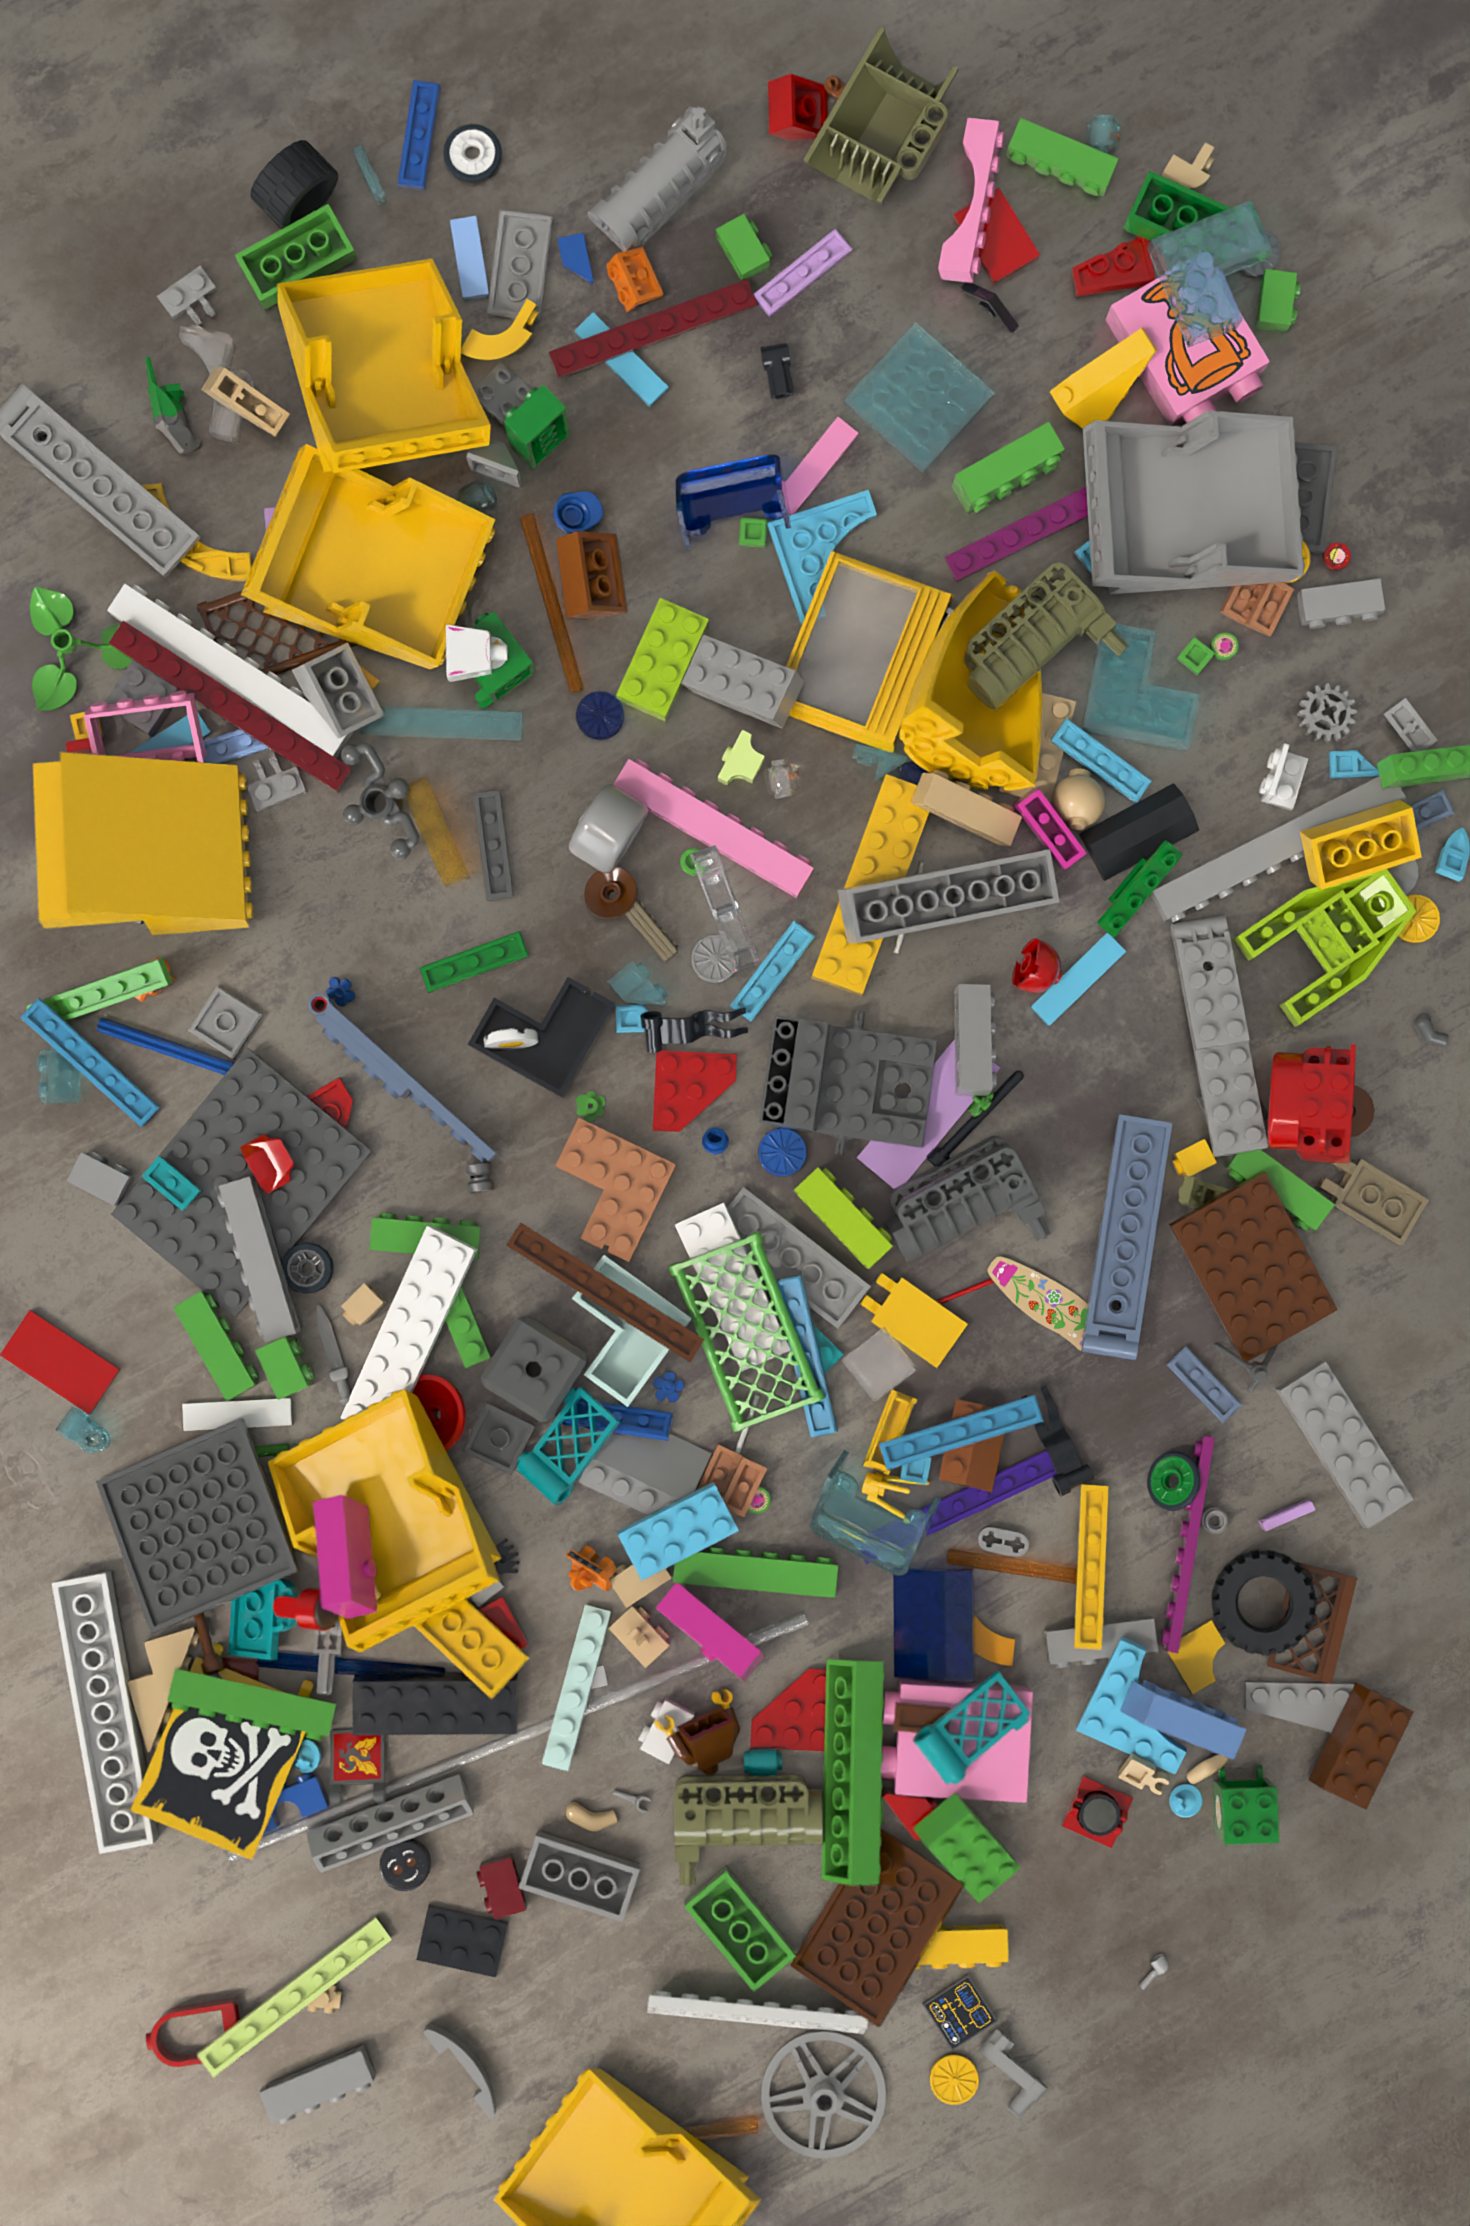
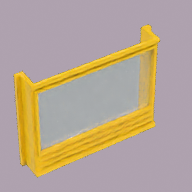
(863, 649)

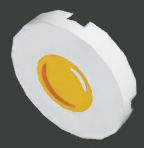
(510, 1039)

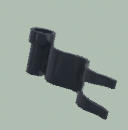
(686, 1030)
(1061, 1450)

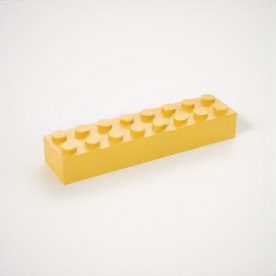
(882, 856)

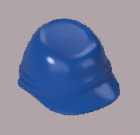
(577, 511)

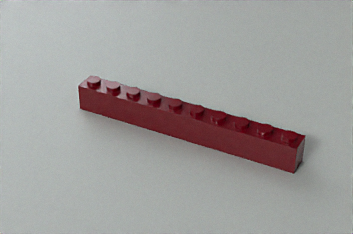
(231, 707)

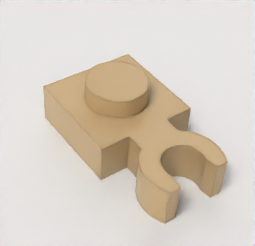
(1142, 1772)

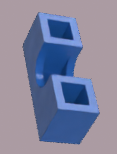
(306, 1794)

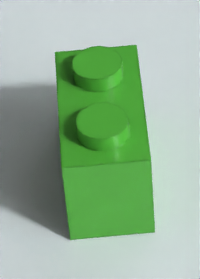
(743, 247)
(1276, 300)

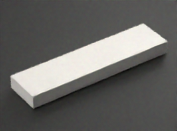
(254, 1412)

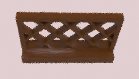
(1335, 1629)

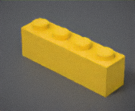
(967, 1946)

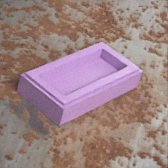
(1286, 1514)

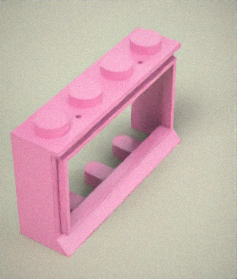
(149, 702)

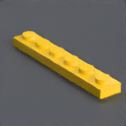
(1091, 1567)

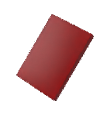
(1006, 241)

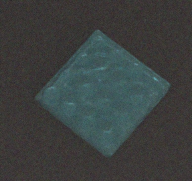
(918, 397)

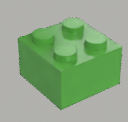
(285, 1366)

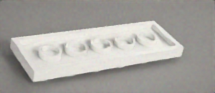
(711, 1231)

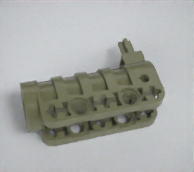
(742, 1817)

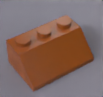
(591, 575)
(974, 1463)

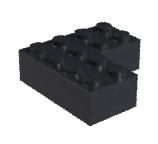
(563, 1036)

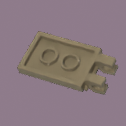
(1375, 1199)

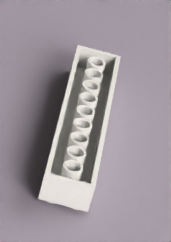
(103, 1708)

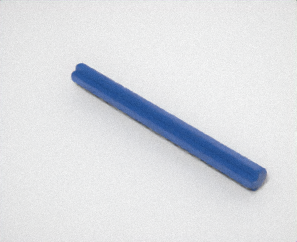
(164, 1046)

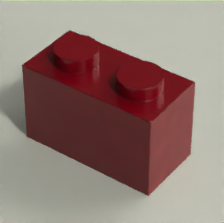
(502, 1886)

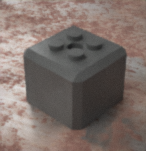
(560, 1363)

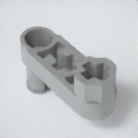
(996, 2050)

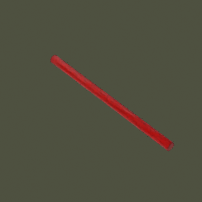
(965, 1291)

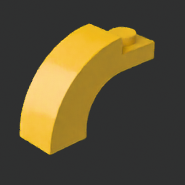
(503, 344)

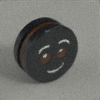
(405, 1865)

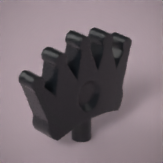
(504, 1565)

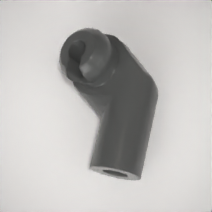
(1427, 1033)

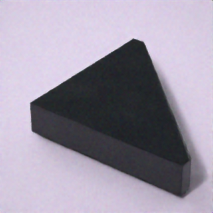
(991, 304)

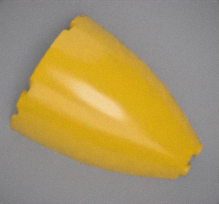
(954, 730)

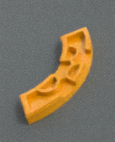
(992, 1645)

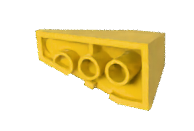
(1105, 381)

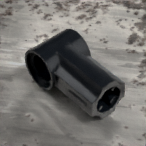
(776, 364)

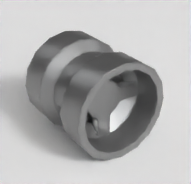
(482, 1183)

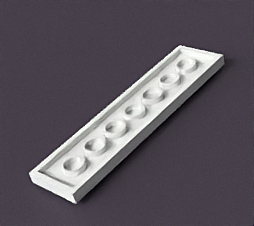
(413, 1319)
(746, 2012)

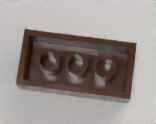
(1361, 1746)

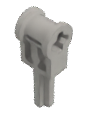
(327, 1646)

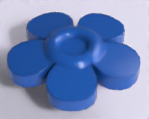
(340, 991)
(668, 1387)

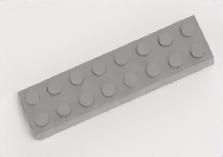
(948, 896)

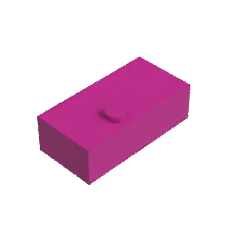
(345, 1556)
(710, 1632)

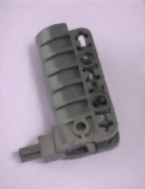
(963, 1199)

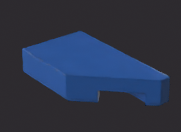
(575, 256)

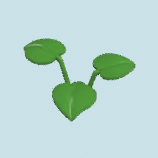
(48, 613)

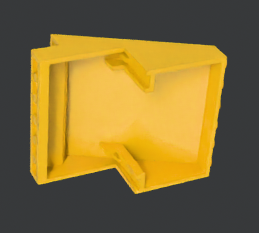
(381, 365)
(369, 559)
(141, 843)
(421, 1519)
(621, 2164)

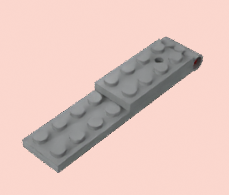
(95, 481)
(1219, 1035)

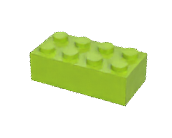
(662, 659)
(844, 1220)

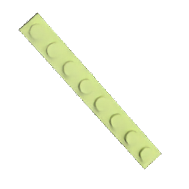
(294, 1996)

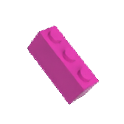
(1049, 828)

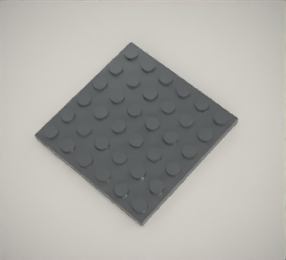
(197, 1526)

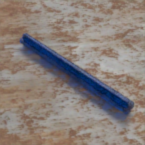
(346, 1666)

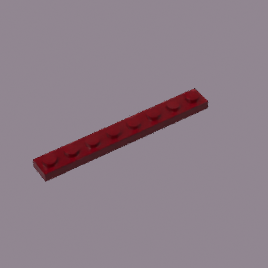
(652, 329)

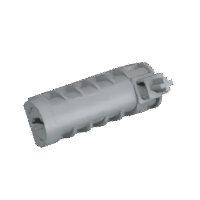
(661, 181)

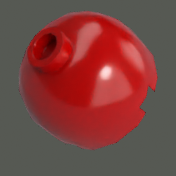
(1038, 969)

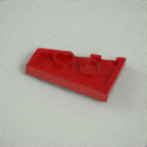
(1118, 269)

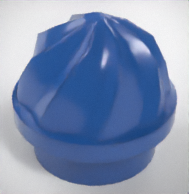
(715, 1141)

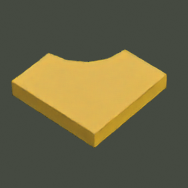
(1197, 1655)

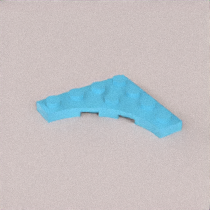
(812, 537)
(1111, 1726)

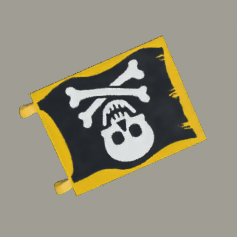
(218, 1774)

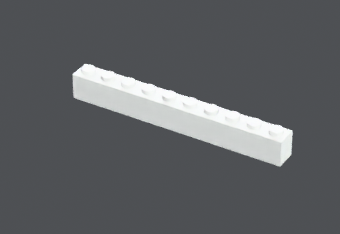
(225, 667)

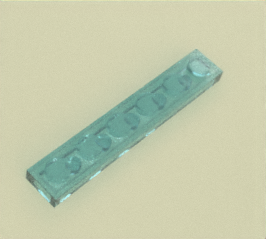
(447, 724)

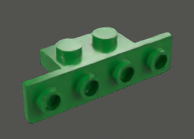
(1138, 887)

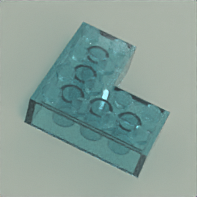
(1195, 264)
(1130, 709)

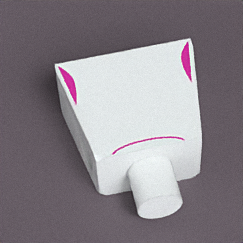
(471, 653)

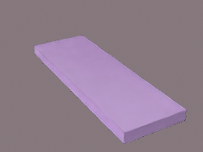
(899, 1162)

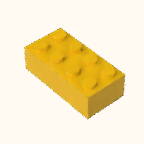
(1360, 844)

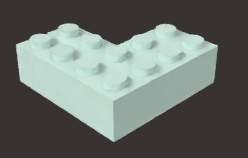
(629, 1353)

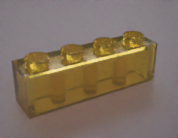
(436, 833)

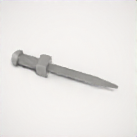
(338, 1372)

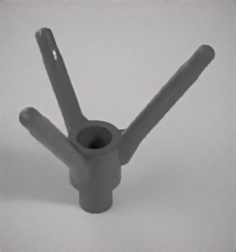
(1255, 1369)

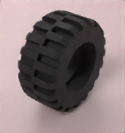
(1252, 1638)

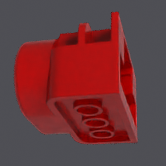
(1313, 1103)

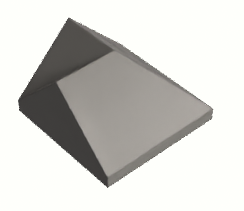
(494, 462)

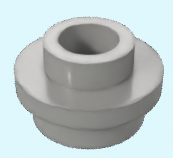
(1223, 1520)

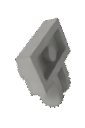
(187, 293)
(276, 788)

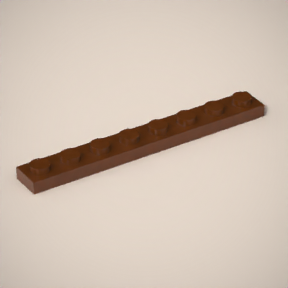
(605, 1292)

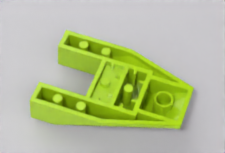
(1345, 930)

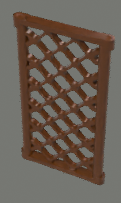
(278, 668)

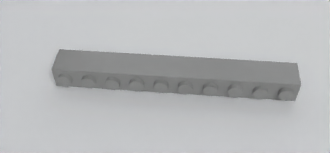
(1262, 853)

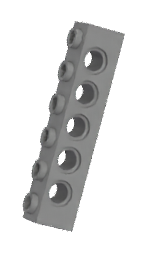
(389, 1823)

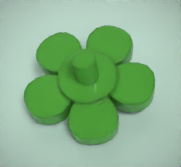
(981, 1103)

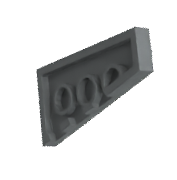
(1315, 477)

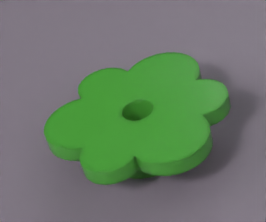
(590, 1098)

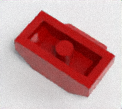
(268, 1162)

